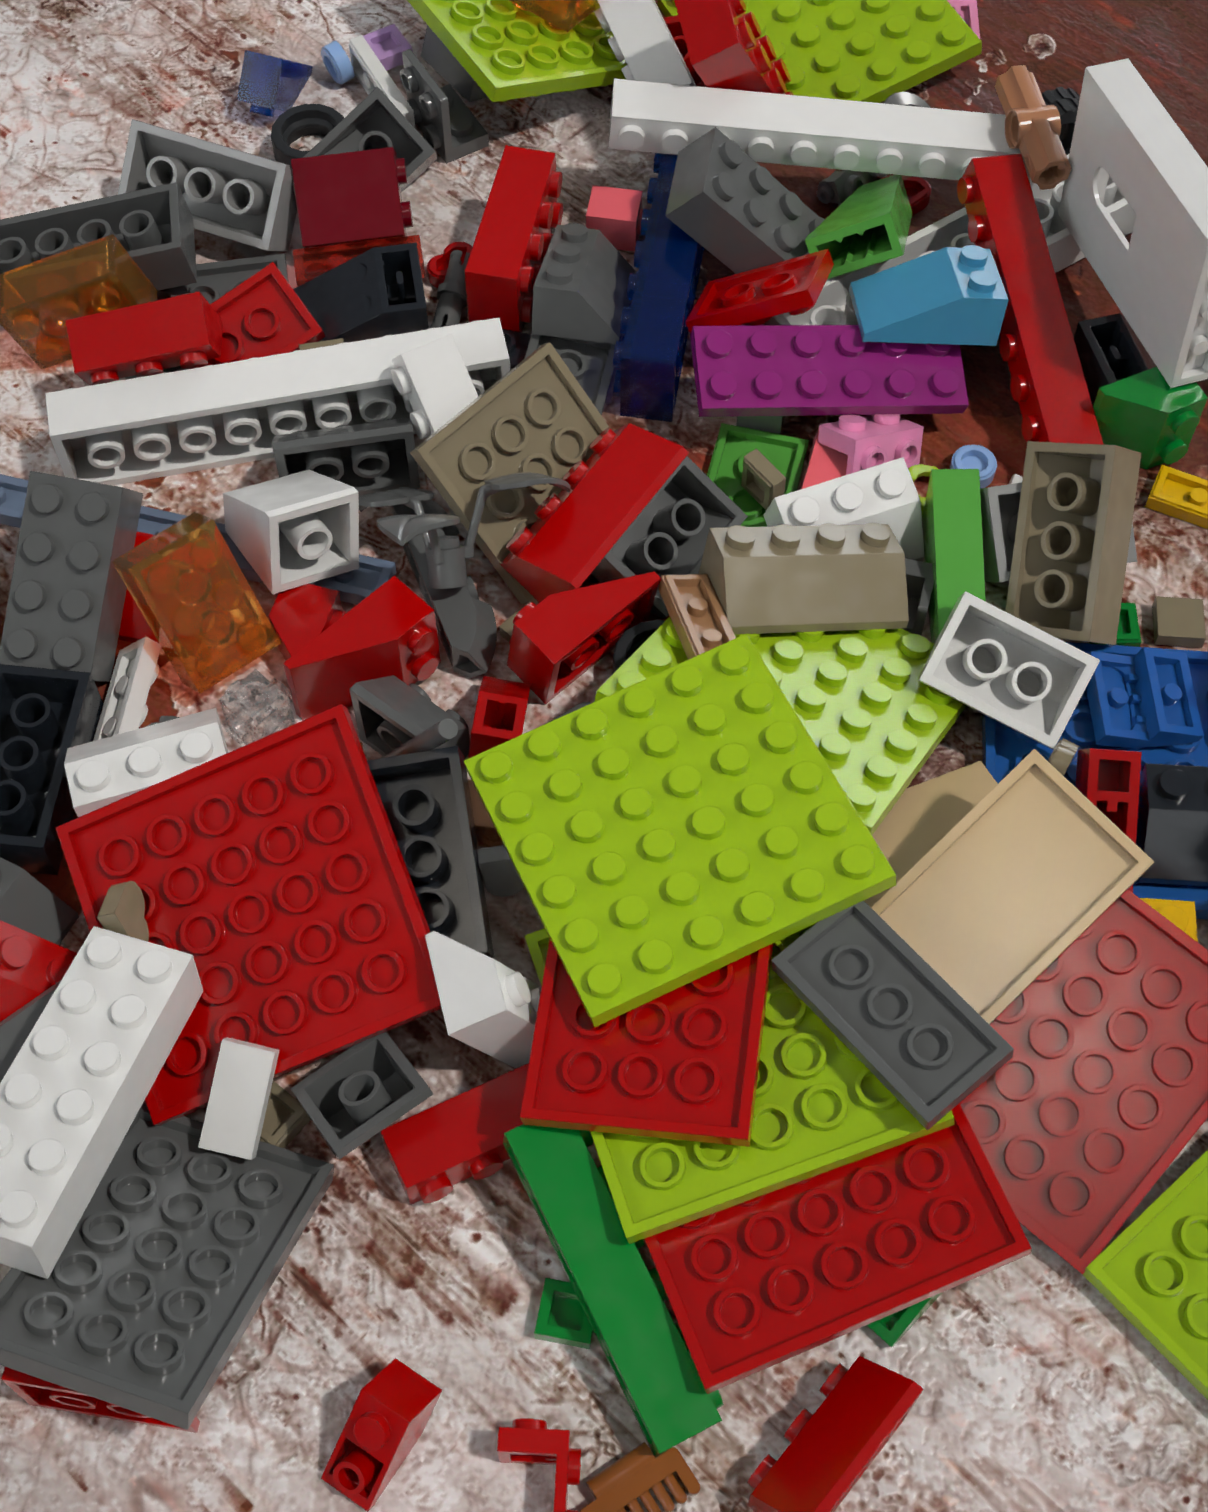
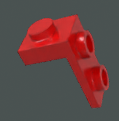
(533, 1443)

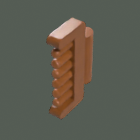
(637, 1474)

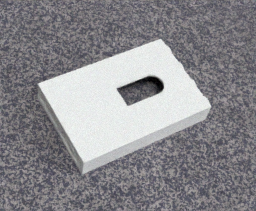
(1164, 269)

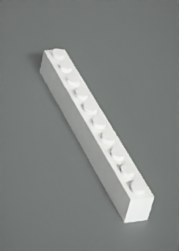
(806, 129)

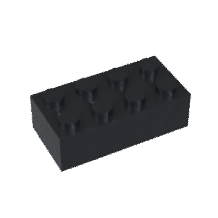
(39, 719)
(436, 833)

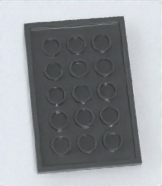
(161, 1270)

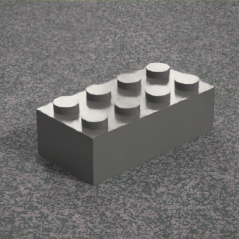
(736, 206)
(63, 582)

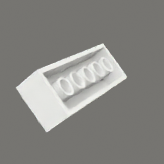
(83, 1085)

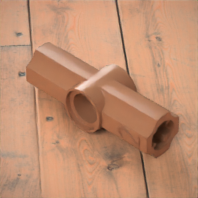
(1032, 127)

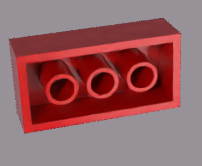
(728, 47)
(513, 237)

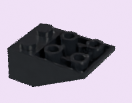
(369, 295)

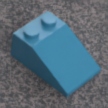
(933, 300)

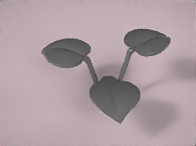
(444, 554)

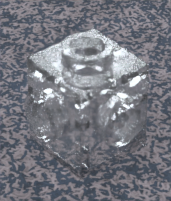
(256, 708)

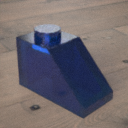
(271, 82)

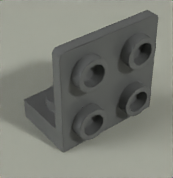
(440, 113)

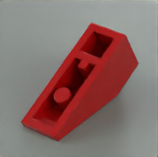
(1112, 785)

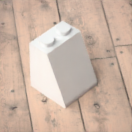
(295, 528)

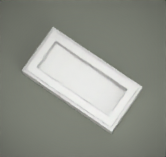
(238, 1098)

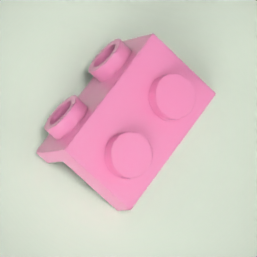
(873, 439)

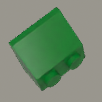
(1149, 416)

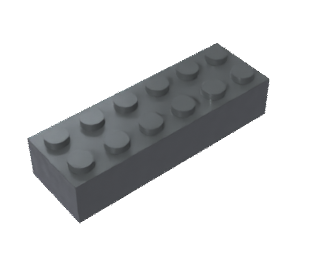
(148, 223)

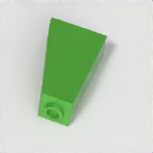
(865, 227)
(953, 541)

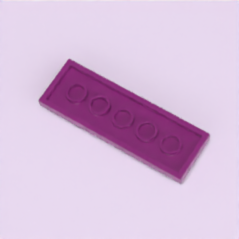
(821, 373)

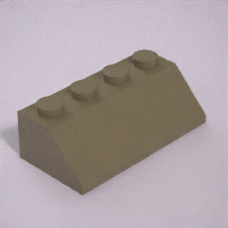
(1073, 539)
(808, 577)

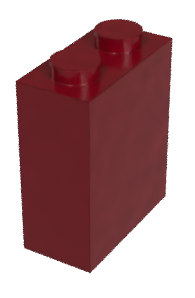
(351, 197)

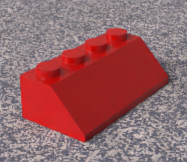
(604, 500)

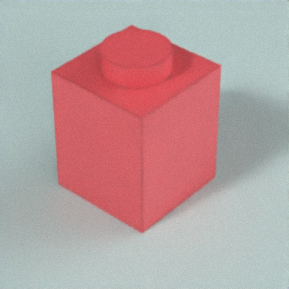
(616, 214)

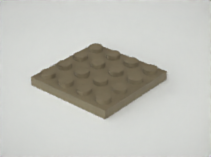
(523, 423)

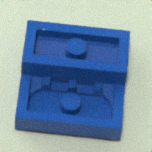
(1143, 699)

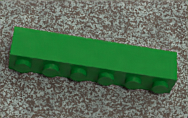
(613, 1284)

